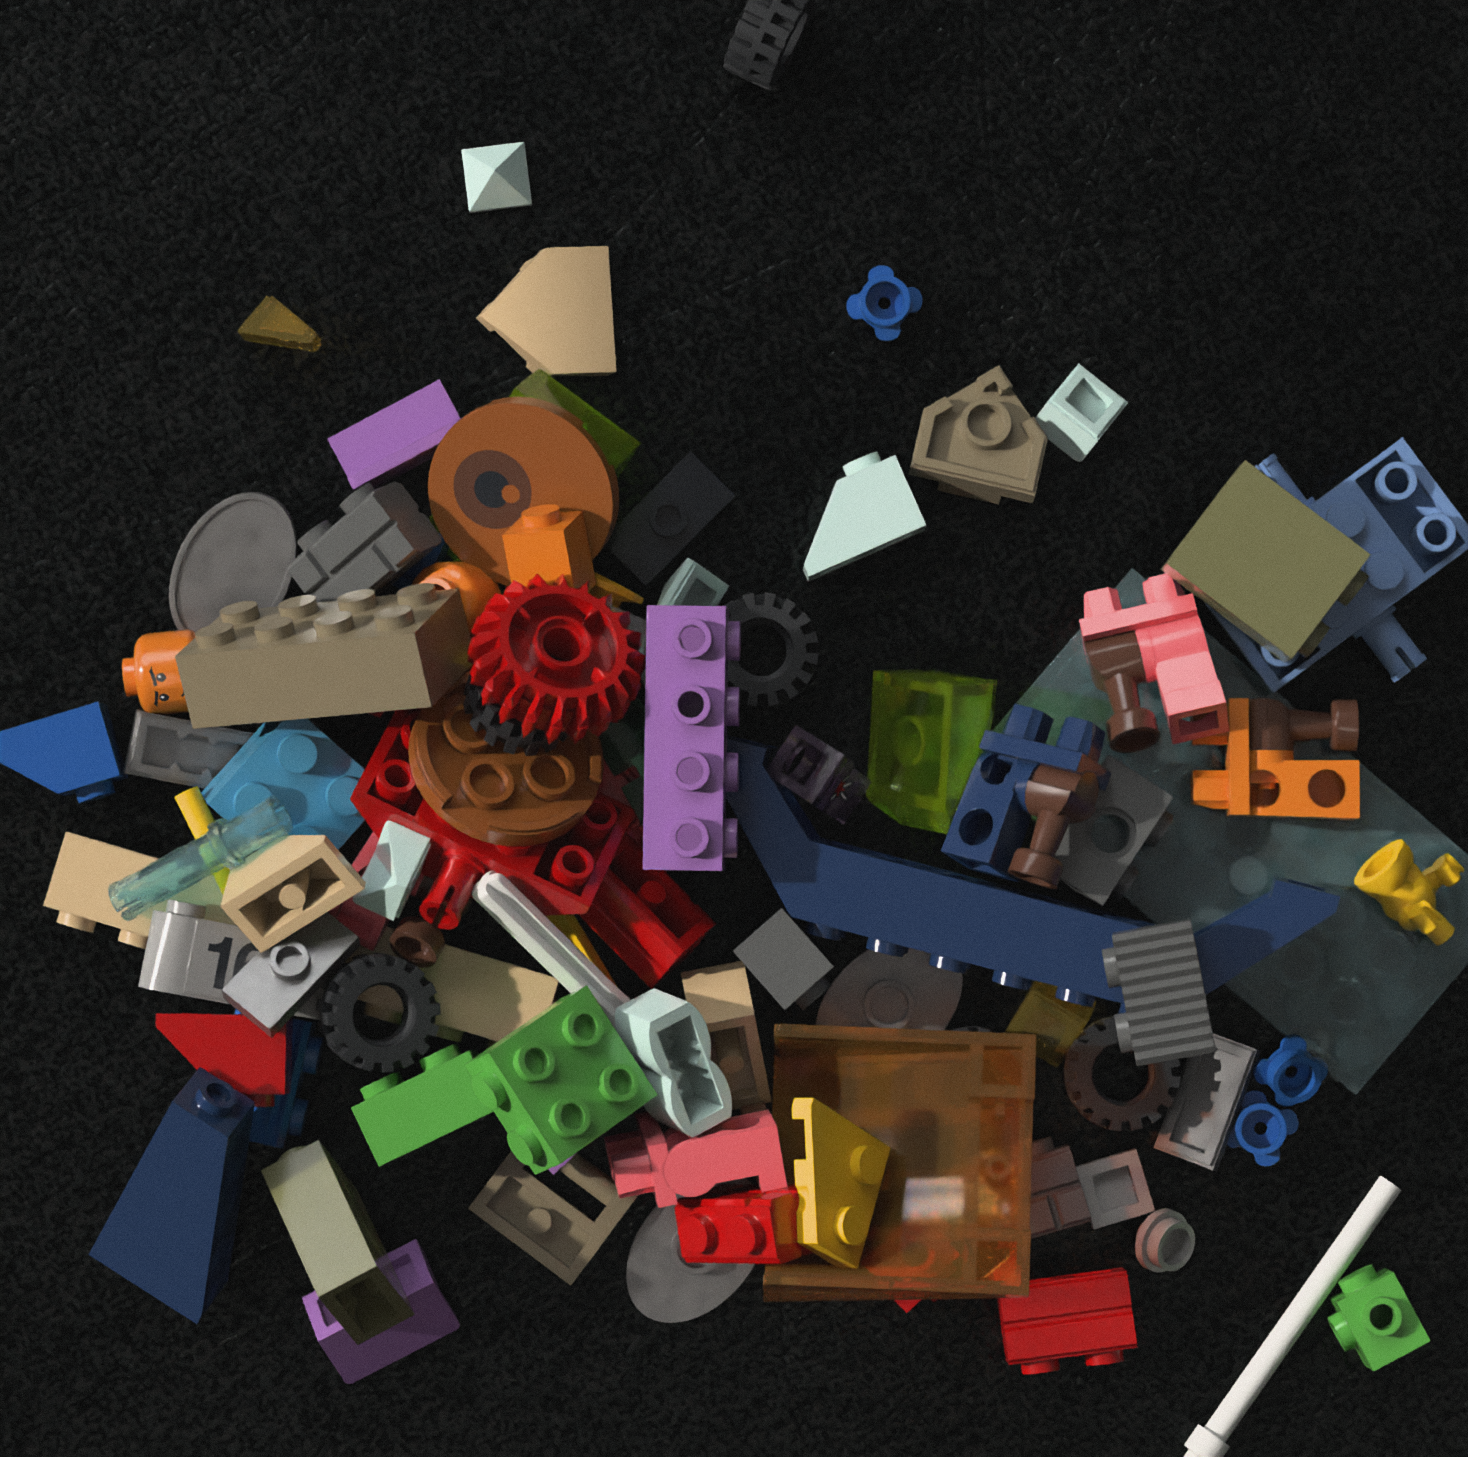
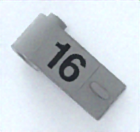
(199, 955)

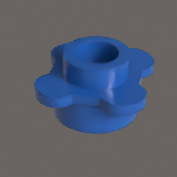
(884, 285)
(1299, 1084)
(1278, 1123)

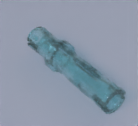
(220, 847)

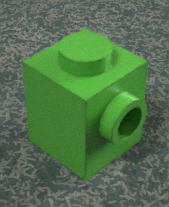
(1375, 1317)

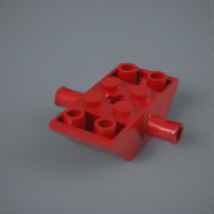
(553, 875)

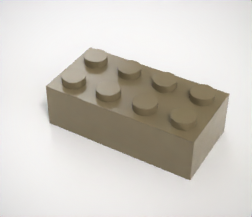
(325, 657)

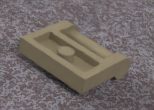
(544, 1220)

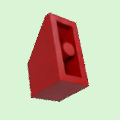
(234, 1051)

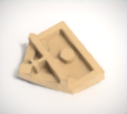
(559, 312)

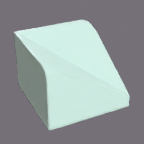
(393, 870)

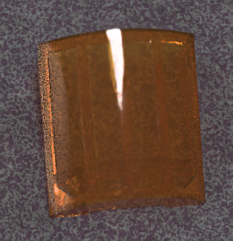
(957, 1165)

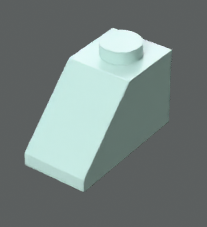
(864, 515)

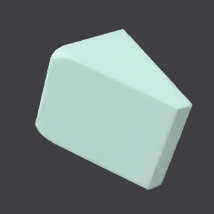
(1079, 413)

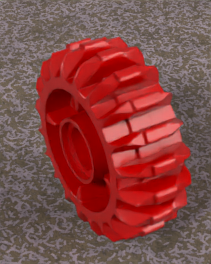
(516, 668)

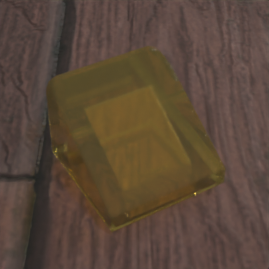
(278, 326)
(1052, 1020)

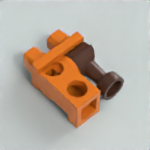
(1261, 766)

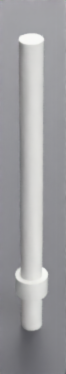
(1211, 1439)

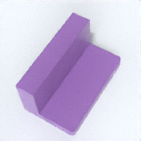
(395, 437)
(431, 1320)

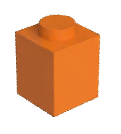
(549, 545)

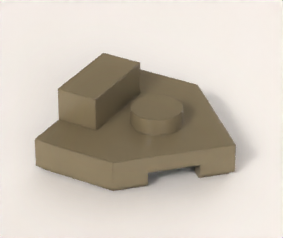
(981, 443)

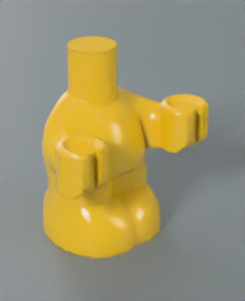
(1407, 892)

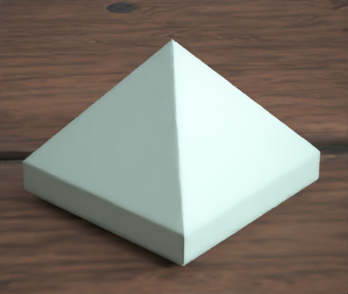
(496, 177)
(692, 587)

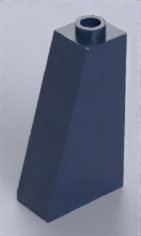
(183, 1200)

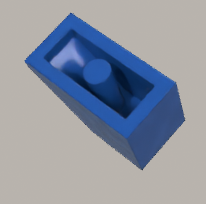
(67, 752)

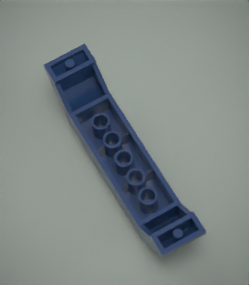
(975, 919)

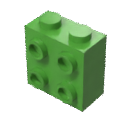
(559, 1081)
(417, 1111)

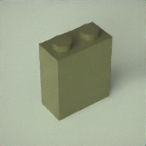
(1268, 564)
(337, 1242)

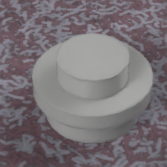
(1164, 1241)

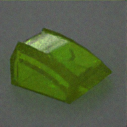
(925, 742)

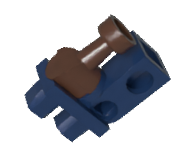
(1024, 778)

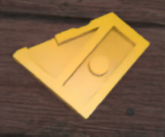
(836, 1183)

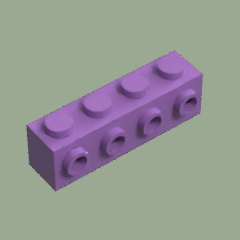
(687, 738)

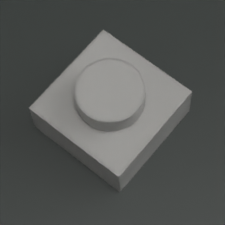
(1115, 1188)

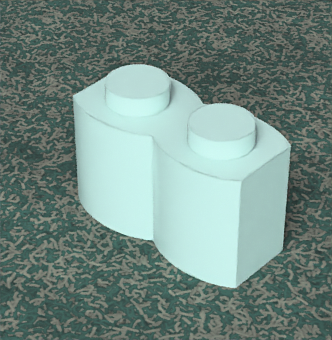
(675, 1054)

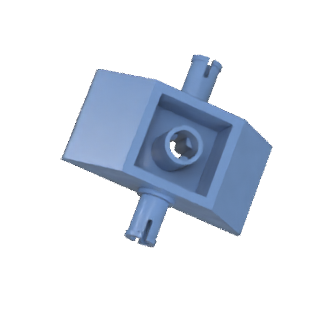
(1410, 532)

